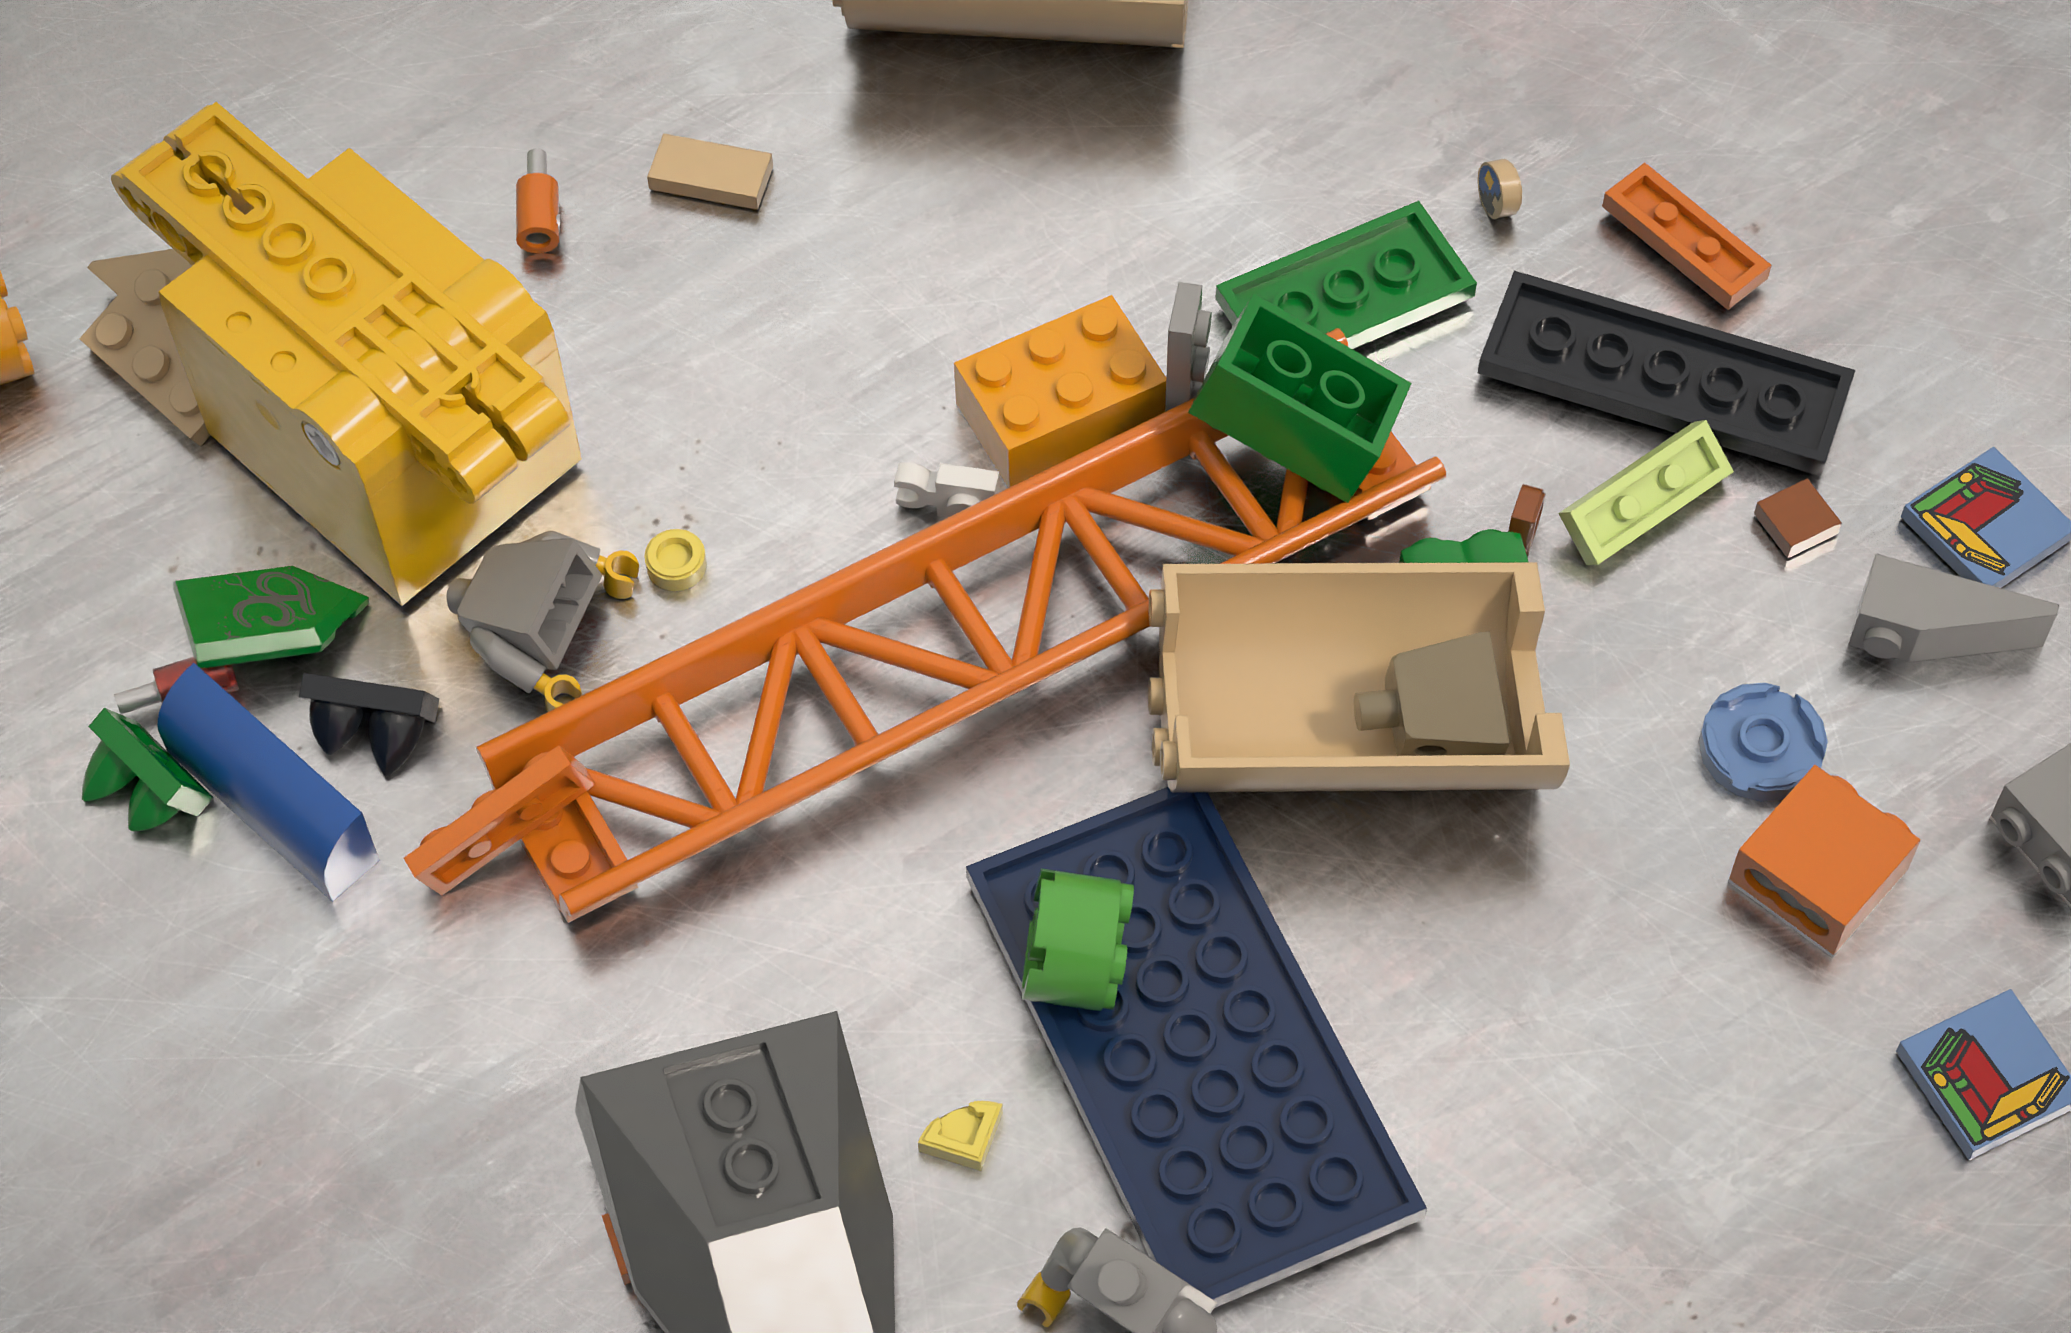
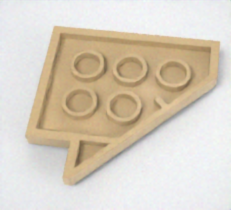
(137, 339)

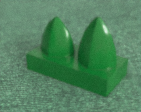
(130, 752)

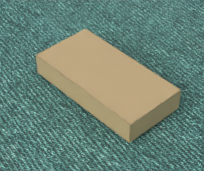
(710, 171)

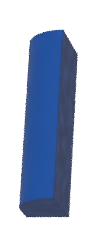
(265, 783)

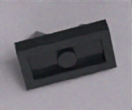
(394, 717)

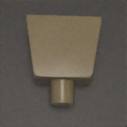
(1440, 700)

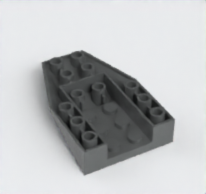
(746, 1184)

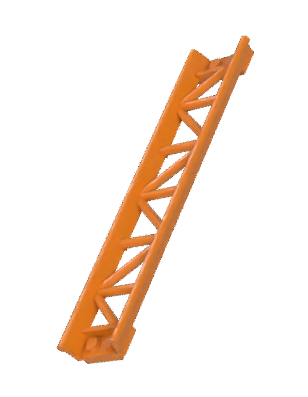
(577, 849)

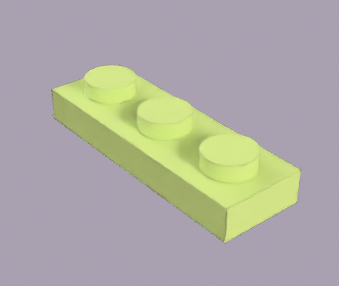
(1646, 492)

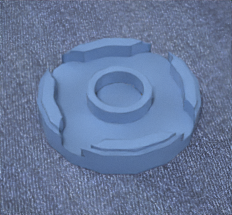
(1761, 741)

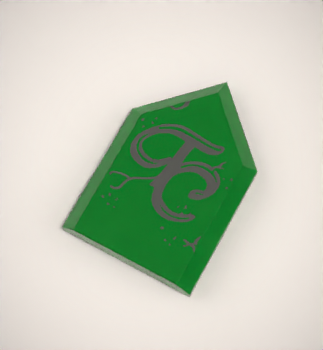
(262, 614)

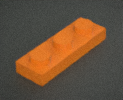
(1686, 236)
(499, 820)

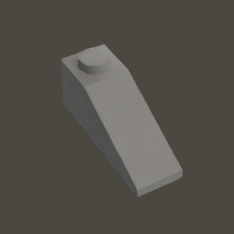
(1936, 615)

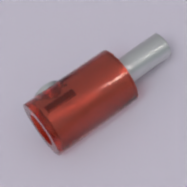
(164, 680)

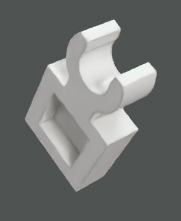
(949, 489)

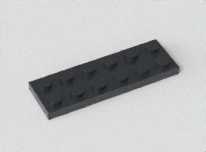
(1666, 371)

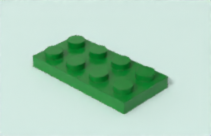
(1362, 278)

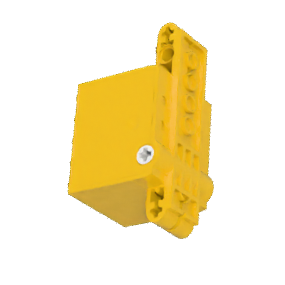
(353, 349)

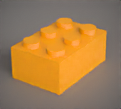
(1059, 389)

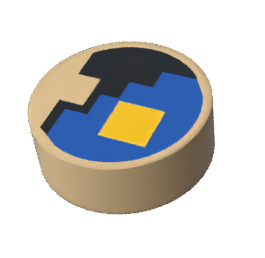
(1499, 188)

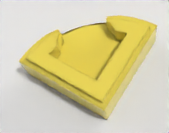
(963, 1134)

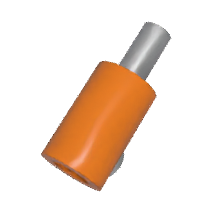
(537, 206)

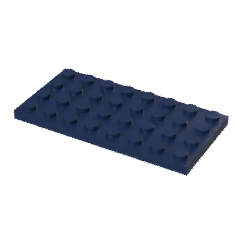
(1216, 1068)

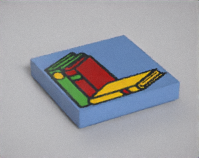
(1988, 521)
(1988, 1073)

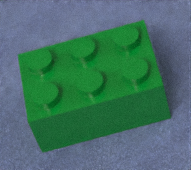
(1300, 398)

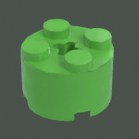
(1076, 940)

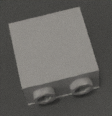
(2037, 819)

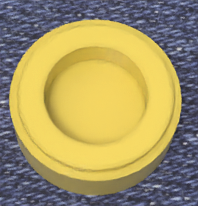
(675, 560)

